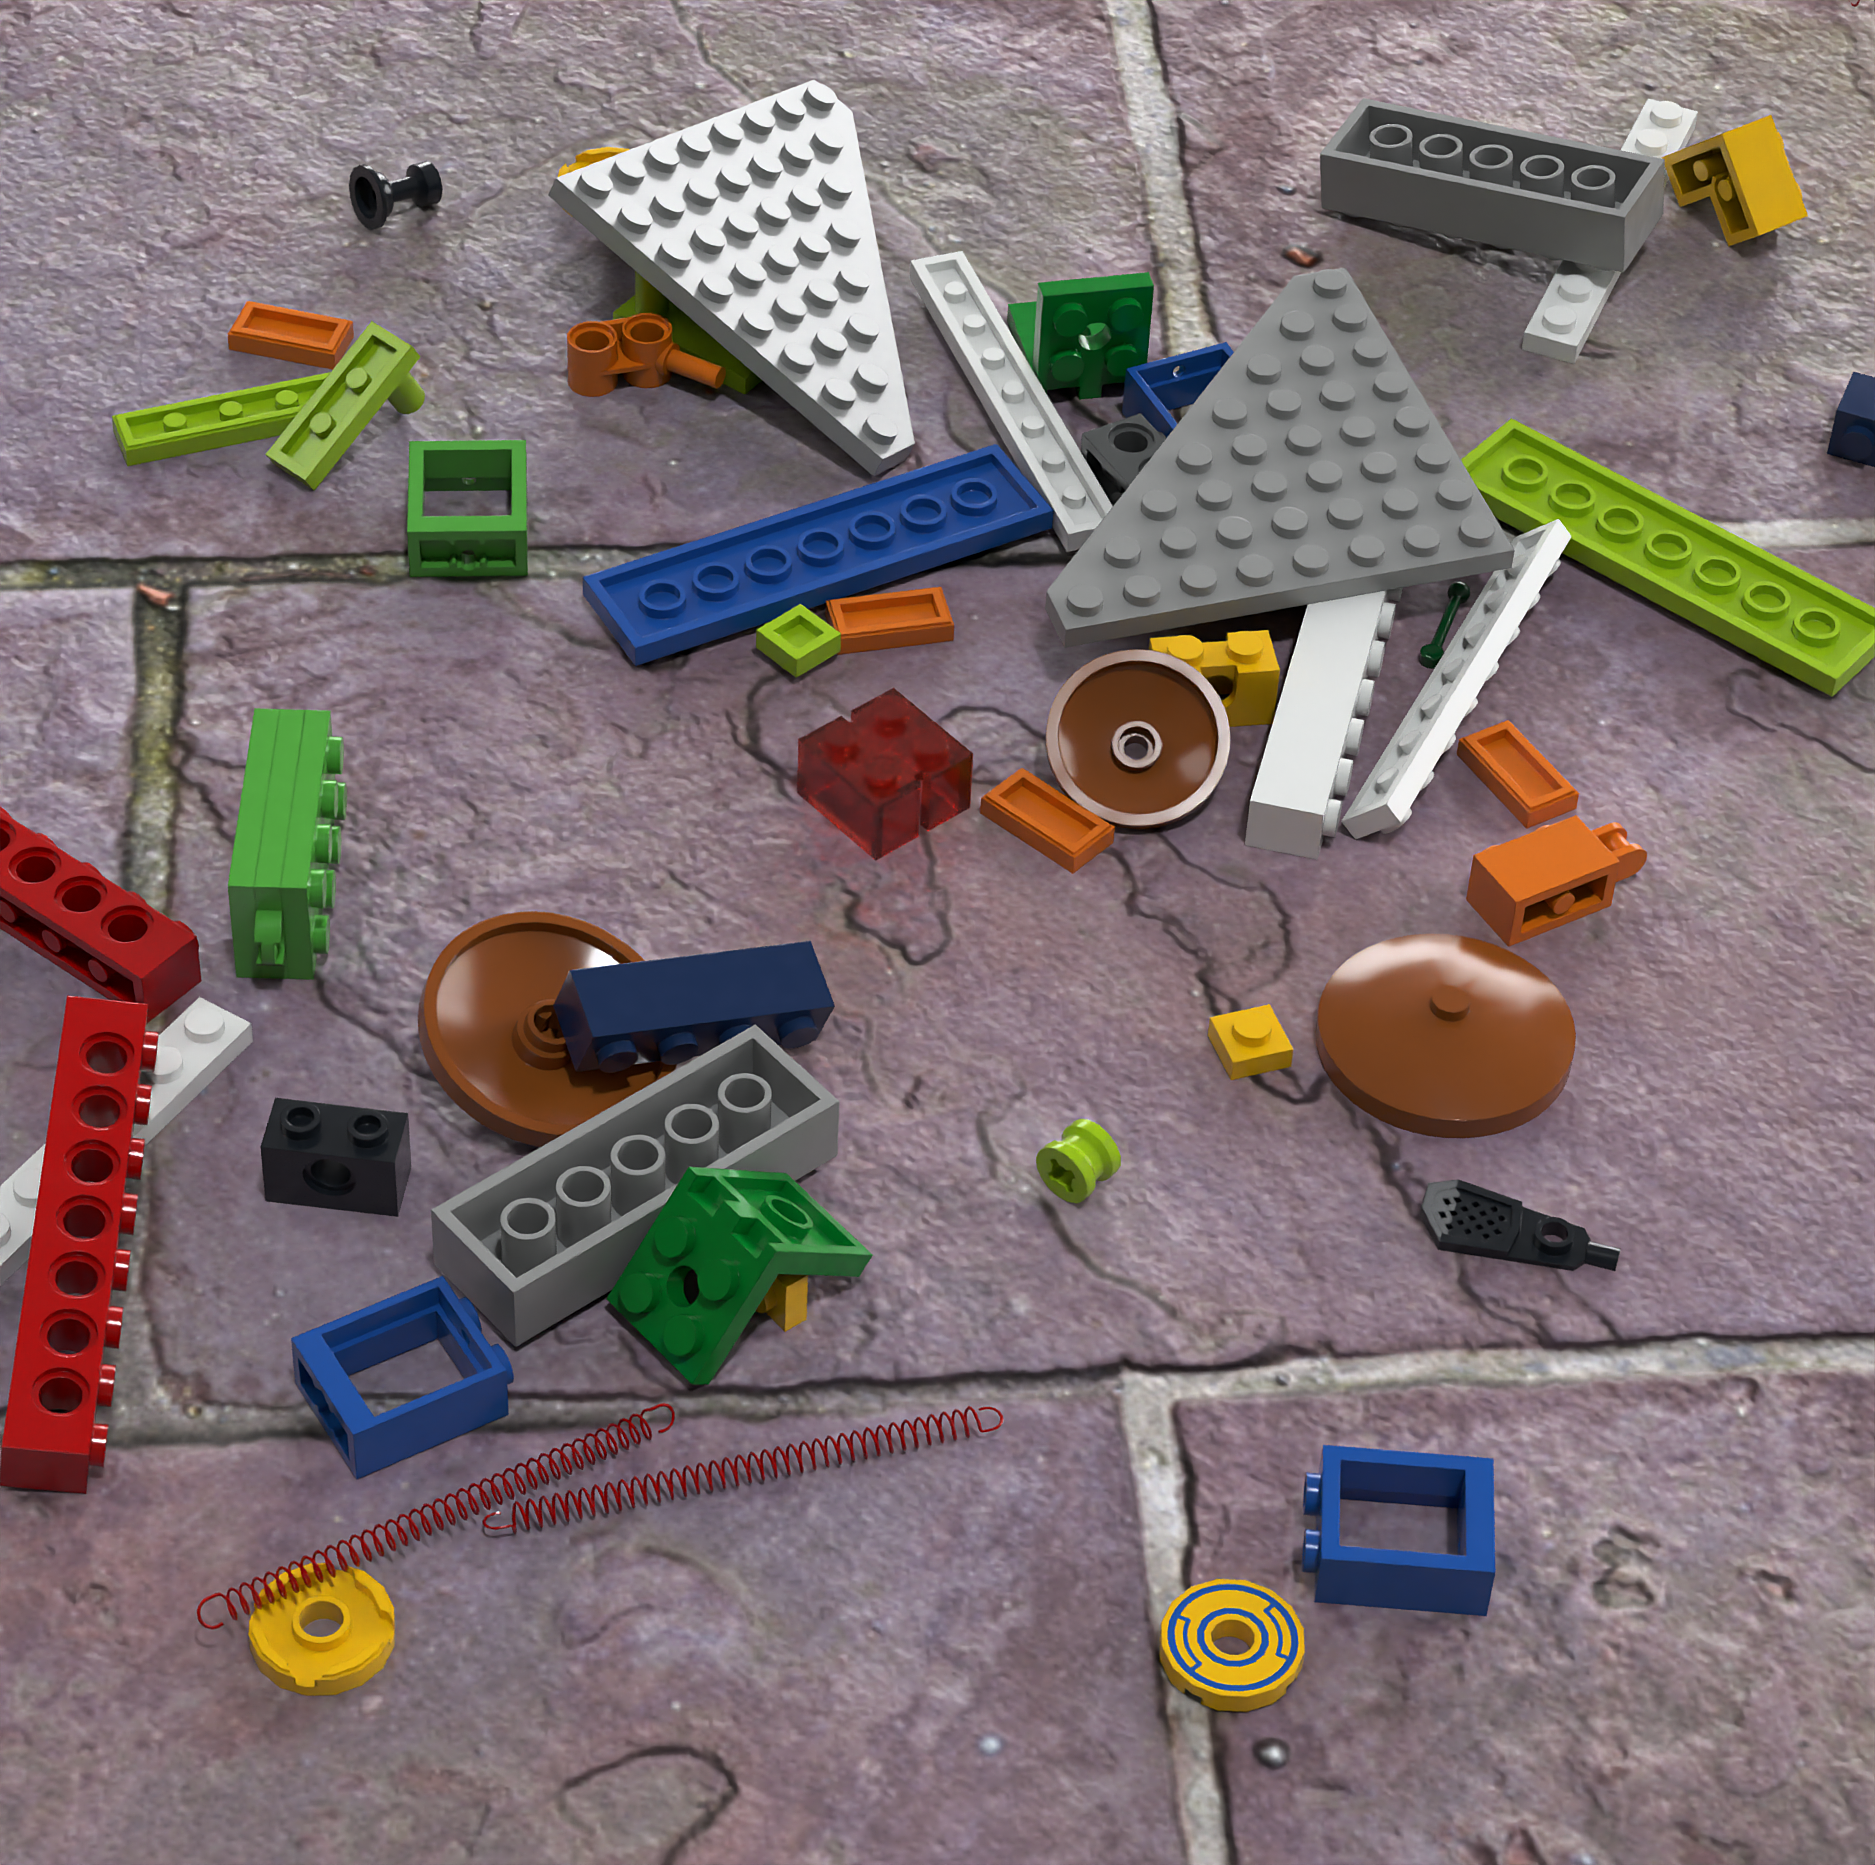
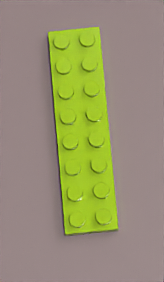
(1676, 557)

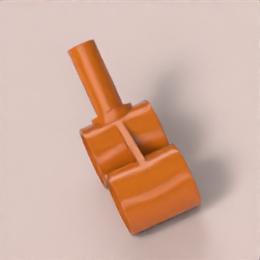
(632, 346)

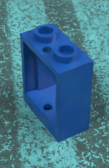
(1156, 388)
(384, 1330)
(1400, 1577)

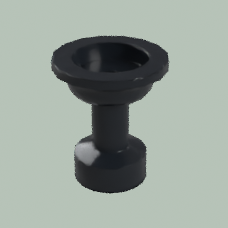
(375, 195)

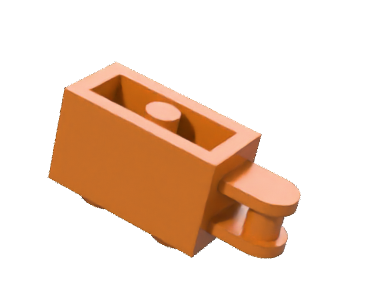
(1550, 877)

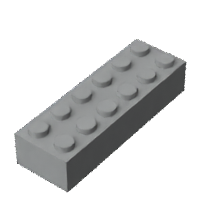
(1493, 184)
(576, 1210)

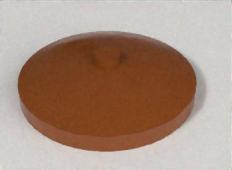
(495, 1030)
(1445, 1035)

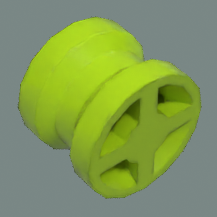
(1078, 1160)

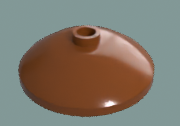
(1147, 702)

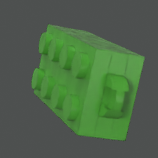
(286, 844)

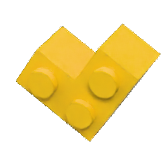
(1744, 177)

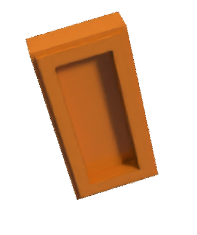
(290, 335)
(891, 620)
(1517, 774)
(1047, 820)

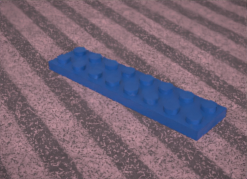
(816, 553)

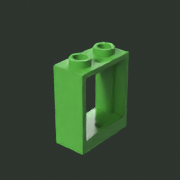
(438, 541)

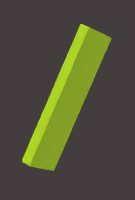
(212, 420)

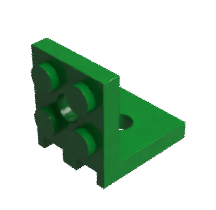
(1085, 330)
(737, 1237)

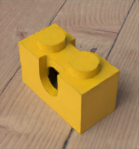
(1239, 667)

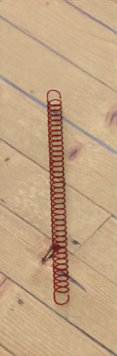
(721, 1471)
(341, 1559)

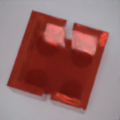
(871, 770)

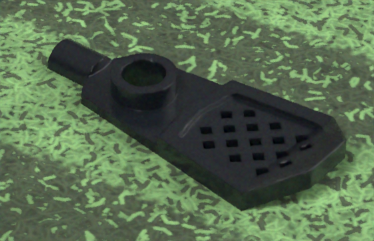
(1498, 1227)

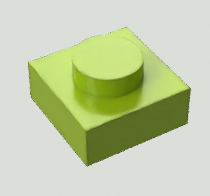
(798, 640)

